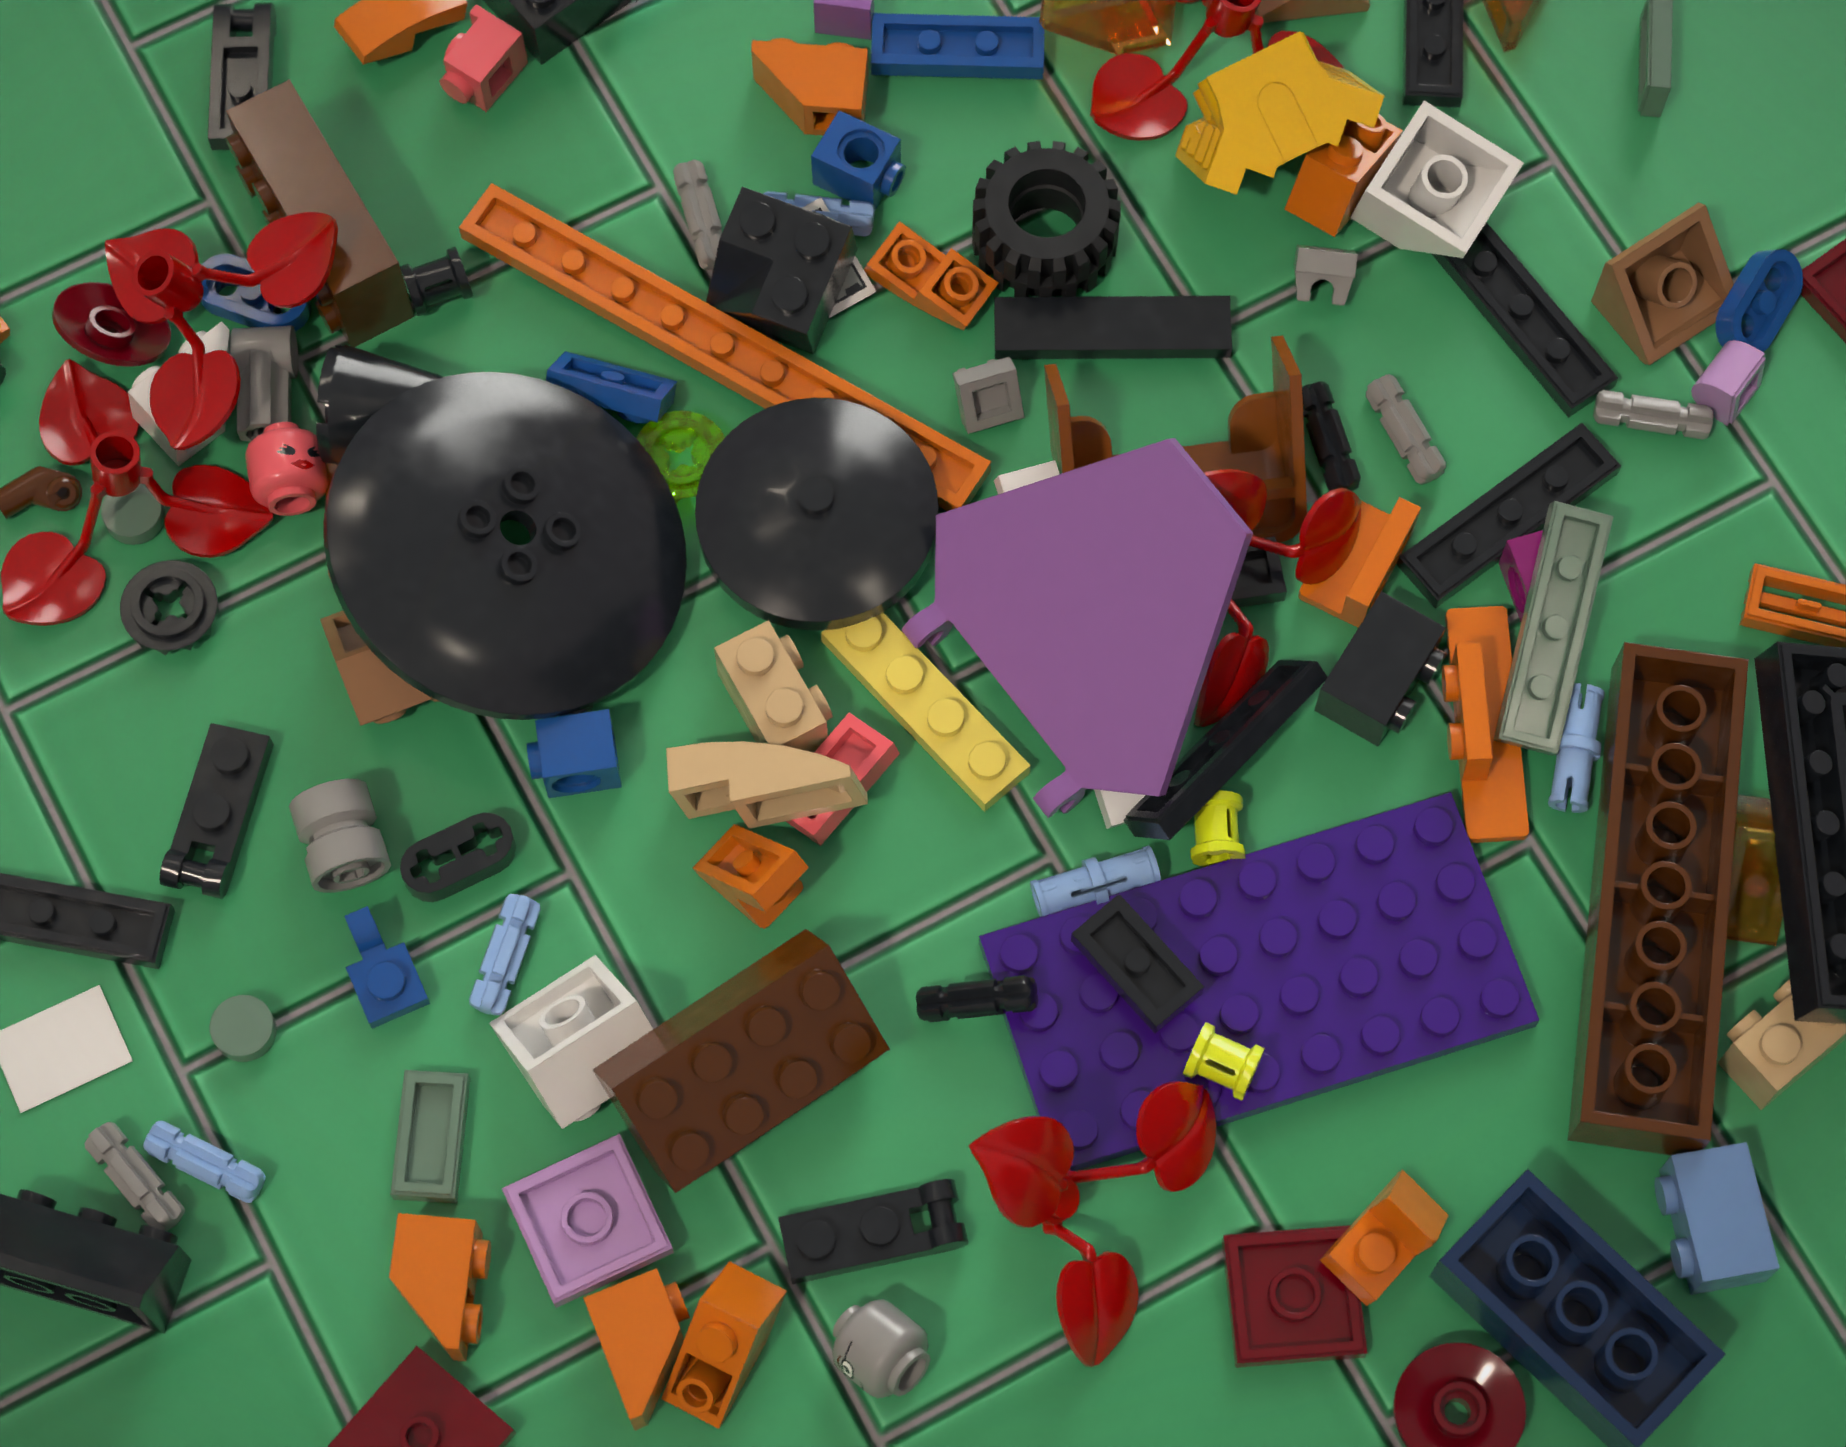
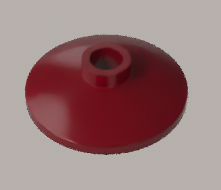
(100, 328)
(1464, 1376)

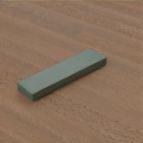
(1553, 628)

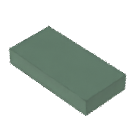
(1655, 56)
(430, 1136)

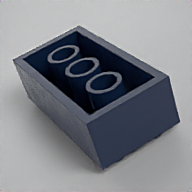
(1576, 1314)

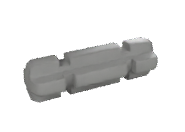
(699, 210)
(1653, 414)
(1405, 429)
(134, 1177)

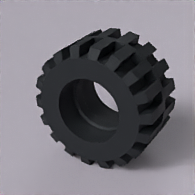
(1049, 181)

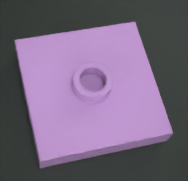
(587, 1220)

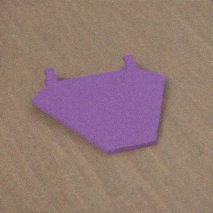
(1094, 609)

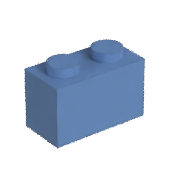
(1716, 1219)

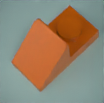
(753, 874)
(1385, 1238)

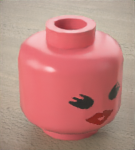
(286, 469)

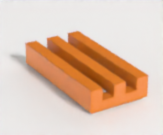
(1793, 626)

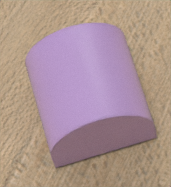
(1730, 380)

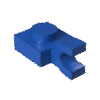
(385, 977)

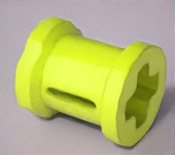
(1218, 830)
(1223, 1061)

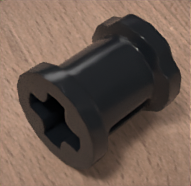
(436, 281)

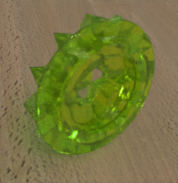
(676, 432)

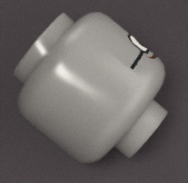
(880, 1349)

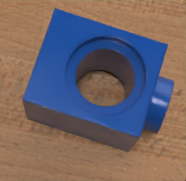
(852, 141)
(575, 754)

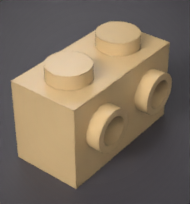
(769, 691)
(1776, 1049)

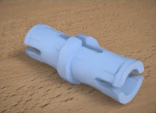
(1577, 751)
(1095, 881)

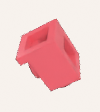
(483, 60)

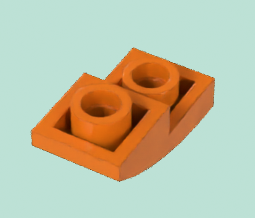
(389, 26)
(928, 279)

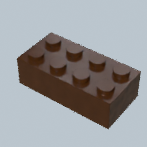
(295, 172)
(741, 1059)

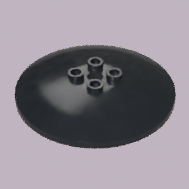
(458, 604)

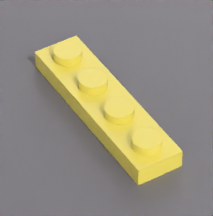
(929, 708)

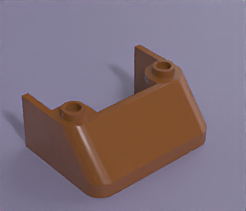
(1262, 438)

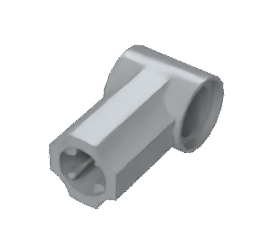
(266, 366)

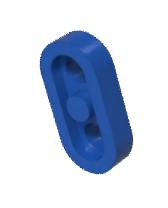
(246, 303)
(1759, 308)

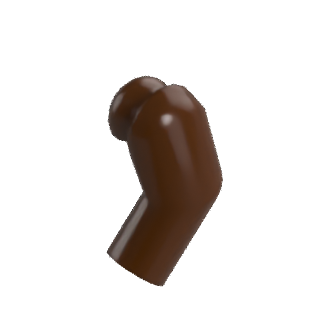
(41, 488)

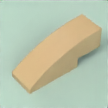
(759, 781)

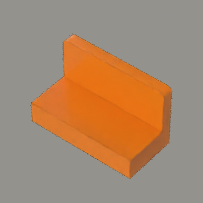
(1368, 567)

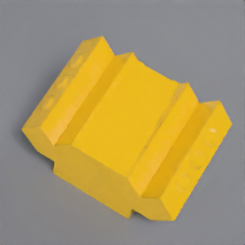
(1271, 112)

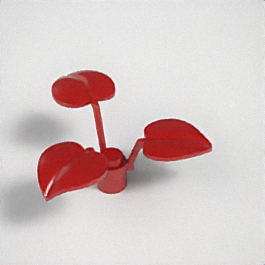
(1140, 103)
(161, 278)
(92, 420)
(1323, 548)
(1033, 1186)

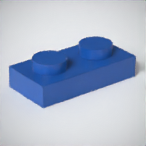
(632, 393)

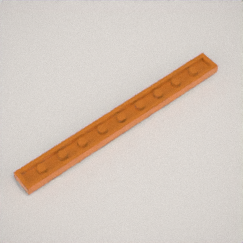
(691, 328)

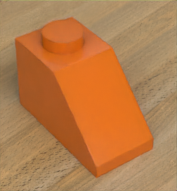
(639, 1338)

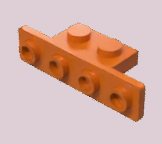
(1476, 685)

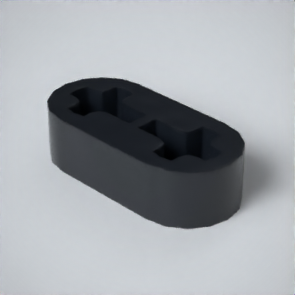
(465, 869)

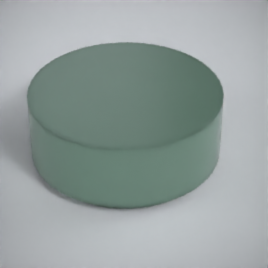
(133, 517)
(243, 1028)

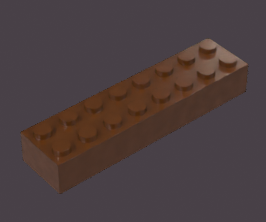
(1659, 901)

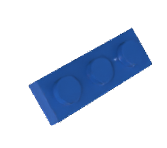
(957, 46)

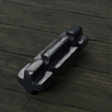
(1329, 437)
(977, 998)

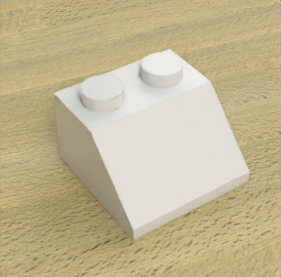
(1436, 186)
(568, 1033)

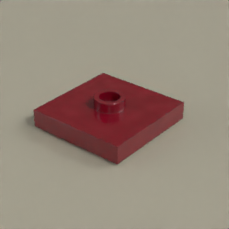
(423, 1409)

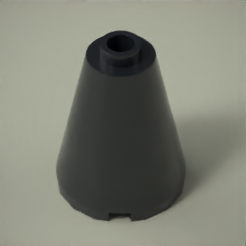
(353, 389)

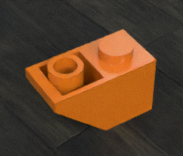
(812, 80)
(1337, 176)
(437, 1275)
(723, 1343)

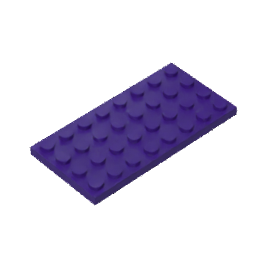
(1321, 949)

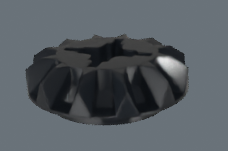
(166, 582)

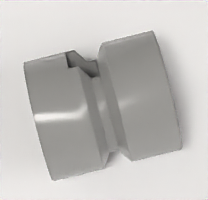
(339, 835)

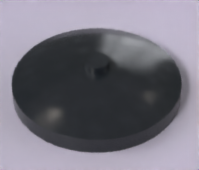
(817, 514)

